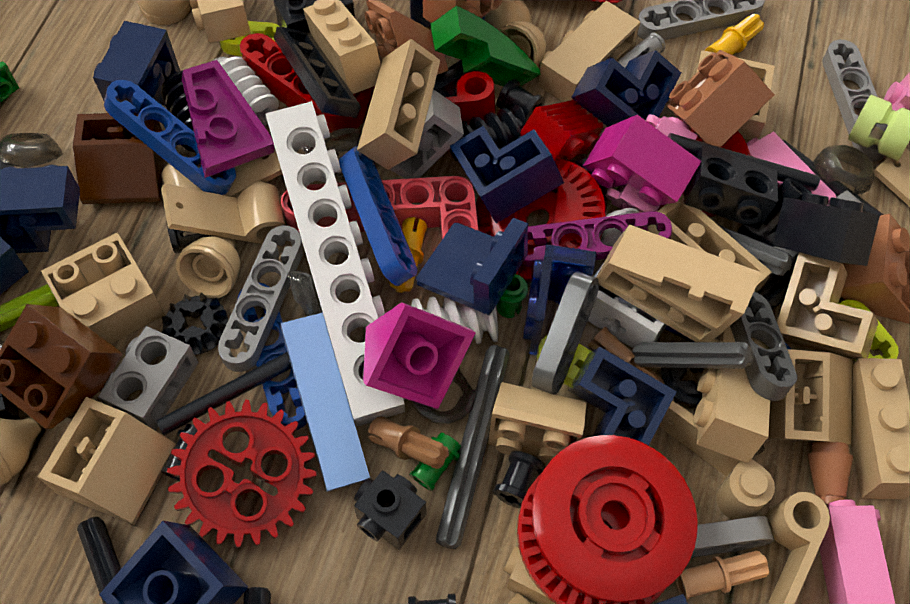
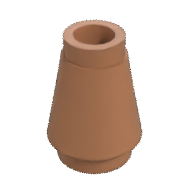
(830, 470)

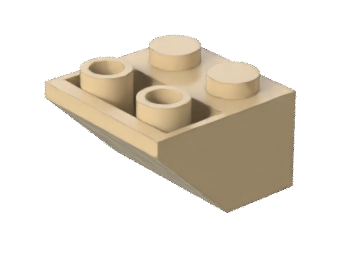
(104, 289)
(818, 403)
(535, 422)
(107, 461)

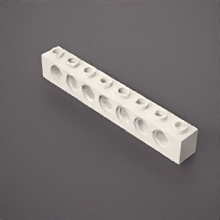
(290, 131)

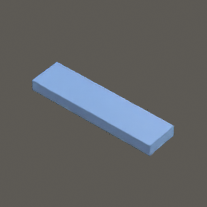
(324, 402)

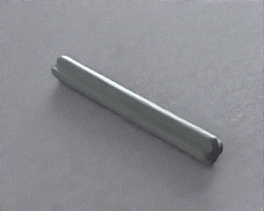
(472, 449)

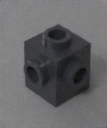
(389, 508)

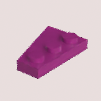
(222, 120)

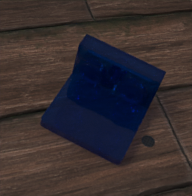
(549, 283)

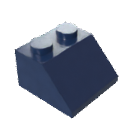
(174, 569)

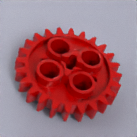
(219, 508)

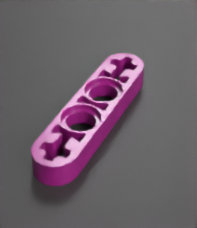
(591, 230)

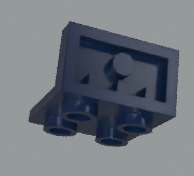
(475, 265)

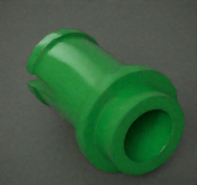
(512, 297)
(427, 475)

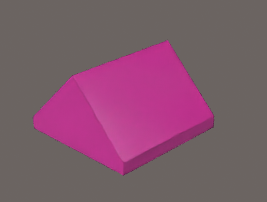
(414, 354)

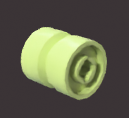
(897, 134)

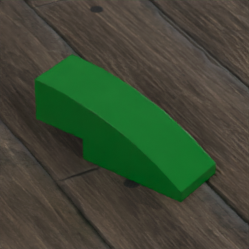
(481, 47)

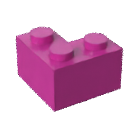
(643, 158)

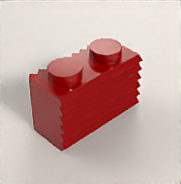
(564, 129)

